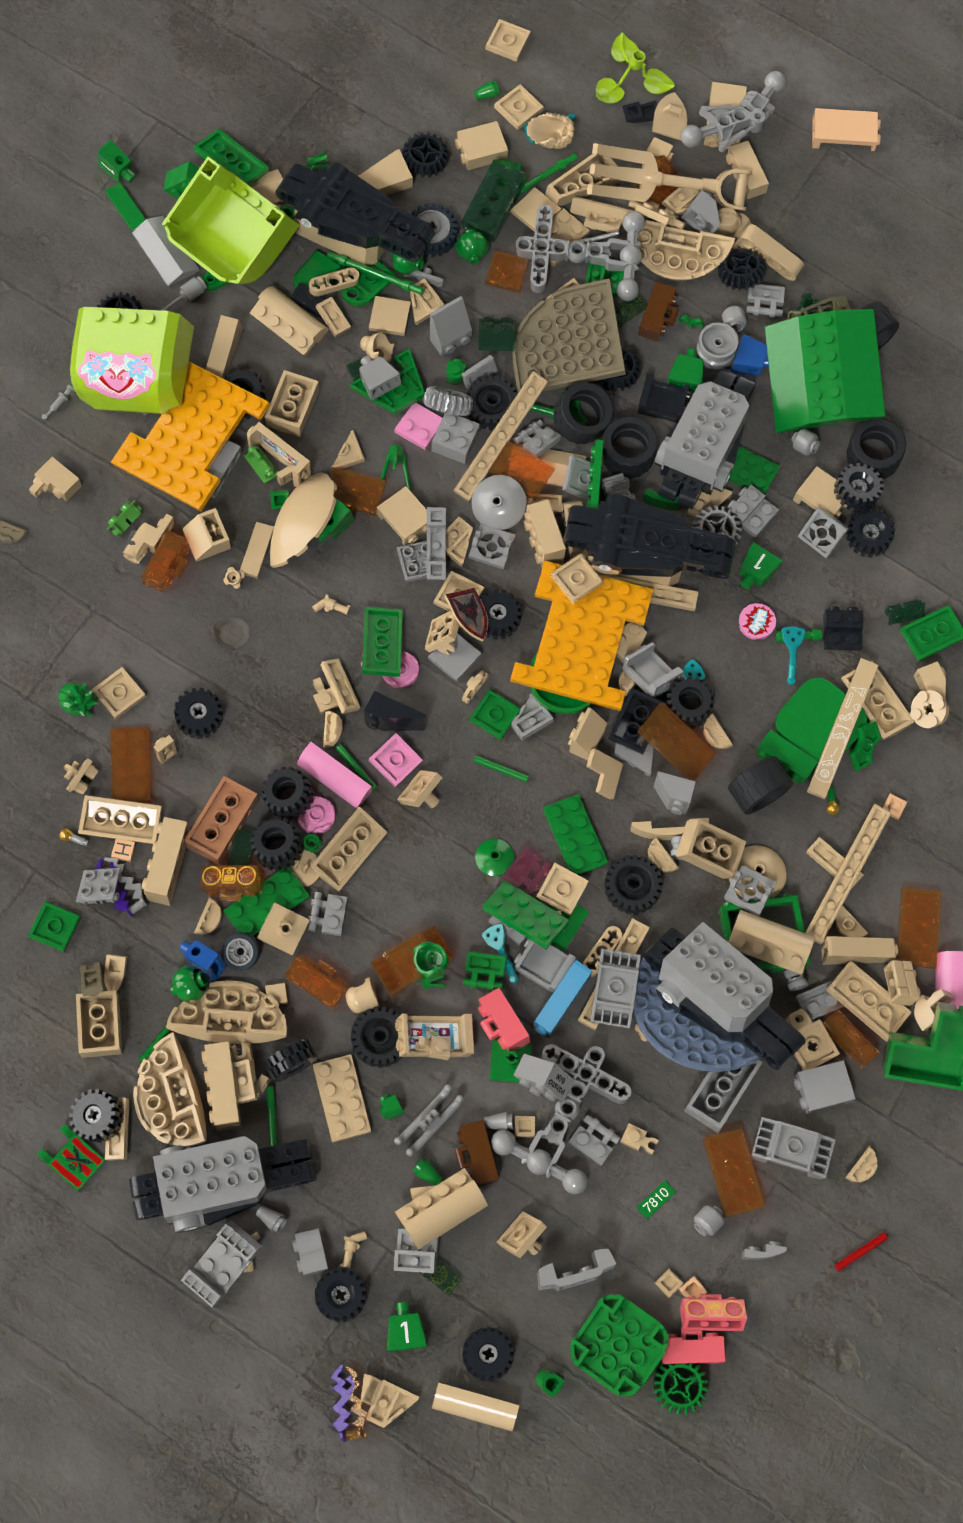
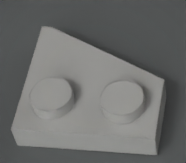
(531, 719)
(635, 759)

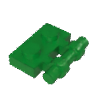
(486, 965)

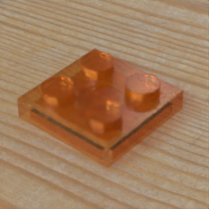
(506, 271)

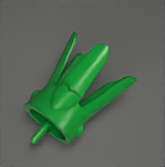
(313, 162)
(426, 983)

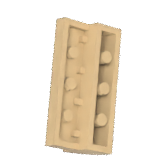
(288, 320)
(771, 942)
(441, 1208)

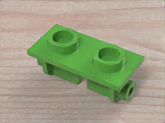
(260, 464)
(128, 512)

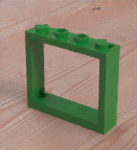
(785, 899)

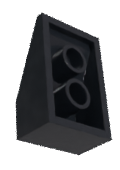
(392, 715)
(631, 718)

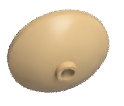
(771, 865)

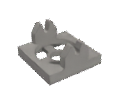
(805, 535)
(497, 562)
(755, 908)

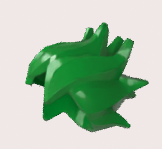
(76, 699)

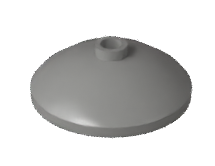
(511, 505)

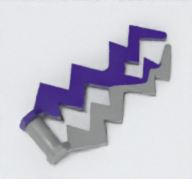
(121, 904)

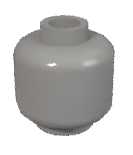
(735, 318)
(805, 442)
(708, 1220)

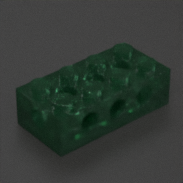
(490, 190)

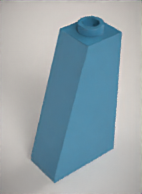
(562, 998)

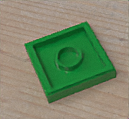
(494, 714)
(54, 926)

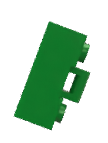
(794, 760)

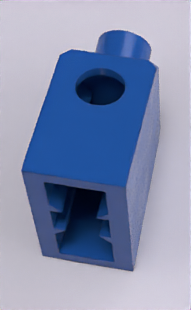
(750, 357)
(203, 959)

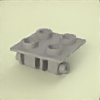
(98, 886)

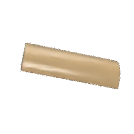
(475, 1407)

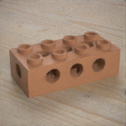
(216, 809)

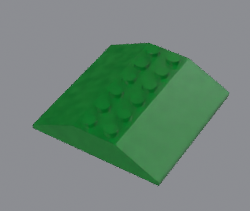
(825, 370)

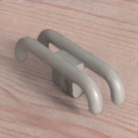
(429, 1120)

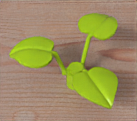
(626, 50)

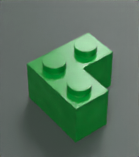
(179, 179)

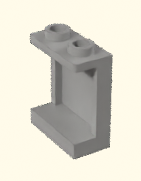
(650, 671)
(543, 966)
(824, 1086)

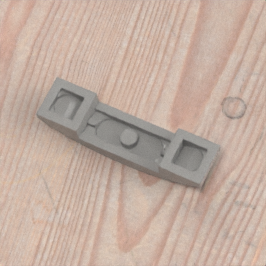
(436, 543)

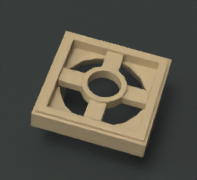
(445, 643)

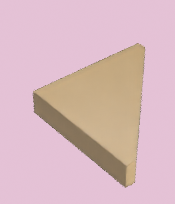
(349, 454)

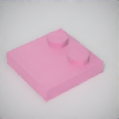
(418, 426)
(395, 760)

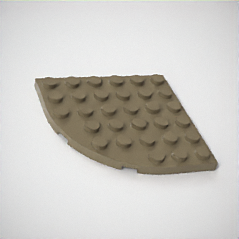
(570, 338)

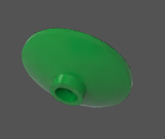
(494, 866)

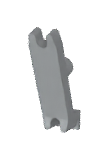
(433, 280)

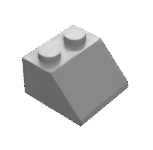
(702, 213)
(674, 792)

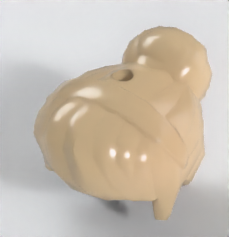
(377, 346)

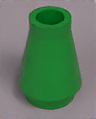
(487, 91)
(427, 1172)

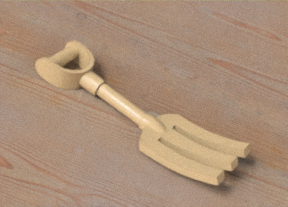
(650, 177)

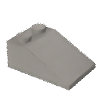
(450, 327)

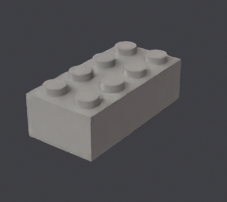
(719, 1095)

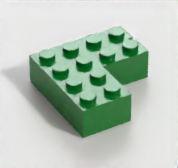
(933, 1059)

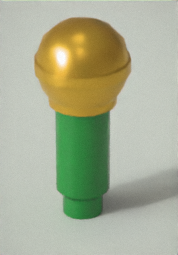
(832, 807)

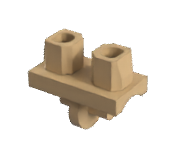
(86, 769)

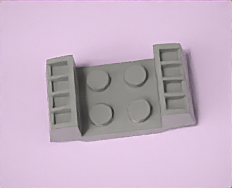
(615, 988)
(793, 1147)
(602, 1261)
(222, 1263)

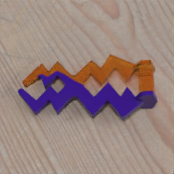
(347, 1395)

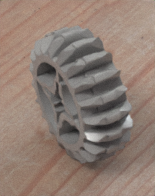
(448, 401)
(702, 520)

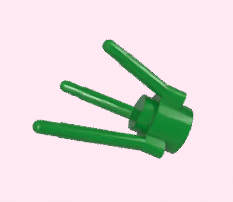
(395, 456)

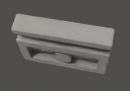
(818, 1002)

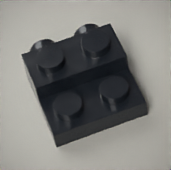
(843, 629)

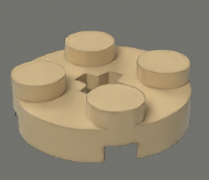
(919, 712)

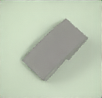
(770, 1250)

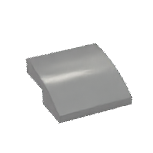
(411, 1259)

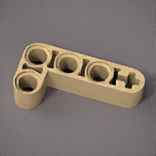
(772, 252)

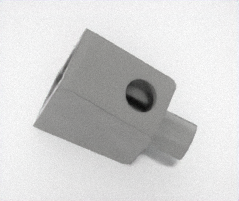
(378, 376)

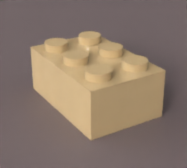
(292, 403)
(544, 533)
(710, 848)
(99, 1024)

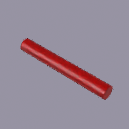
(861, 1251)

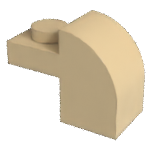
(926, 1007)

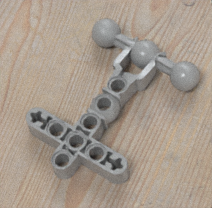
(629, 256)
(540, 1161)

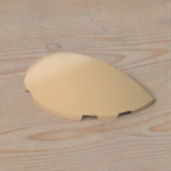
(681, 253)
(302, 518)
(230, 1013)
(169, 1097)

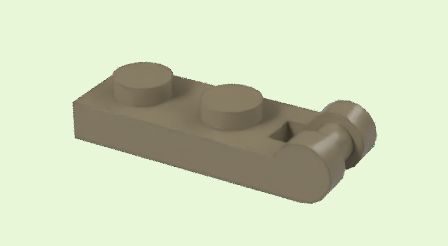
(91, 979)

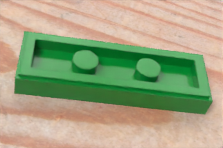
(125, 206)

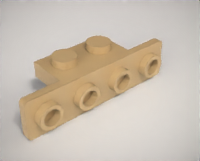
(599, 215)

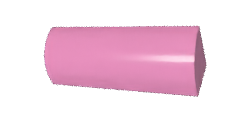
(334, 775)
(950, 975)

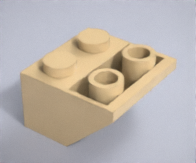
(206, 535)
(588, 733)

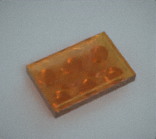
(524, 468)
(358, 491)

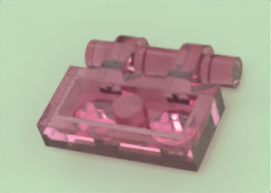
(522, 867)

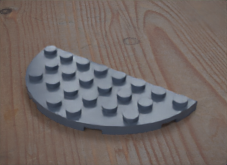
(679, 1036)

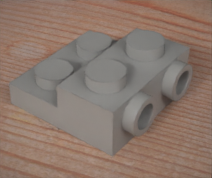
(752, 510)

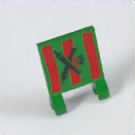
(75, 1161)

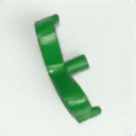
(687, 320)

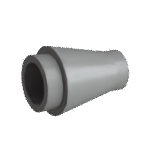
(500, 1121)
(273, 1220)

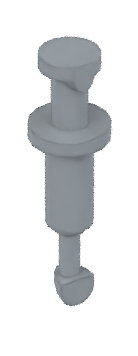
(59, 401)

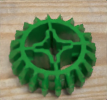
(685, 1395)

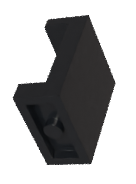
(663, 400)

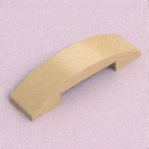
(645, 830)

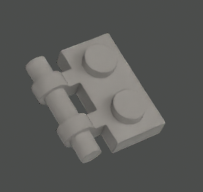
(766, 295)
(542, 440)
(334, 914)
(589, 1144)

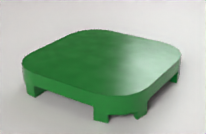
(811, 715)
(620, 1345)

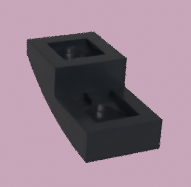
(639, 113)
(304, 297)

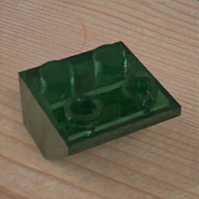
(496, 334)

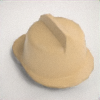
(731, 222)

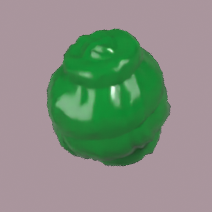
(430, 960)

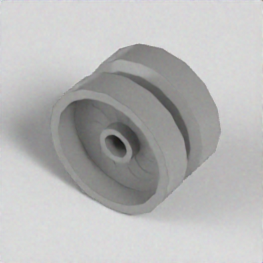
(717, 345)

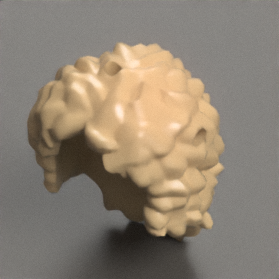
(551, 130)

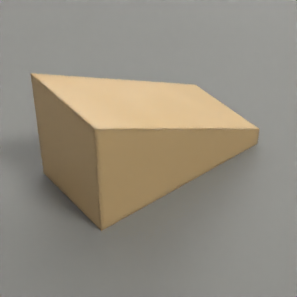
(369, 1389)

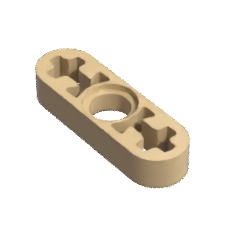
(348, 282)
(605, 937)

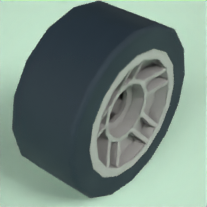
(230, 951)

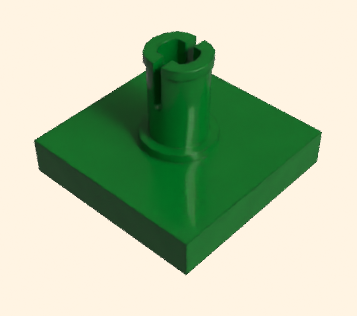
(505, 1063)

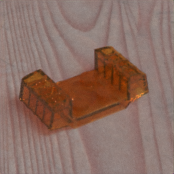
(397, 966)

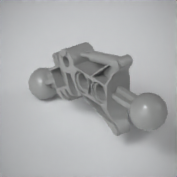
(739, 119)

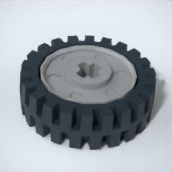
(444, 225)

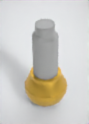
(67, 835)

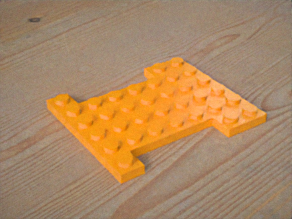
(190, 438)
(583, 639)

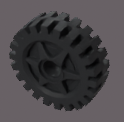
(490, 390)
(633, 899)
(363, 1037)

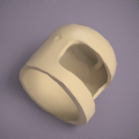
(362, 997)

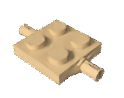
(653, 211)

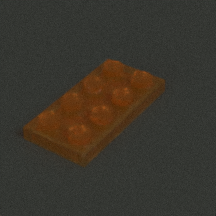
(676, 742)
(130, 764)
(919, 927)
(733, 1173)

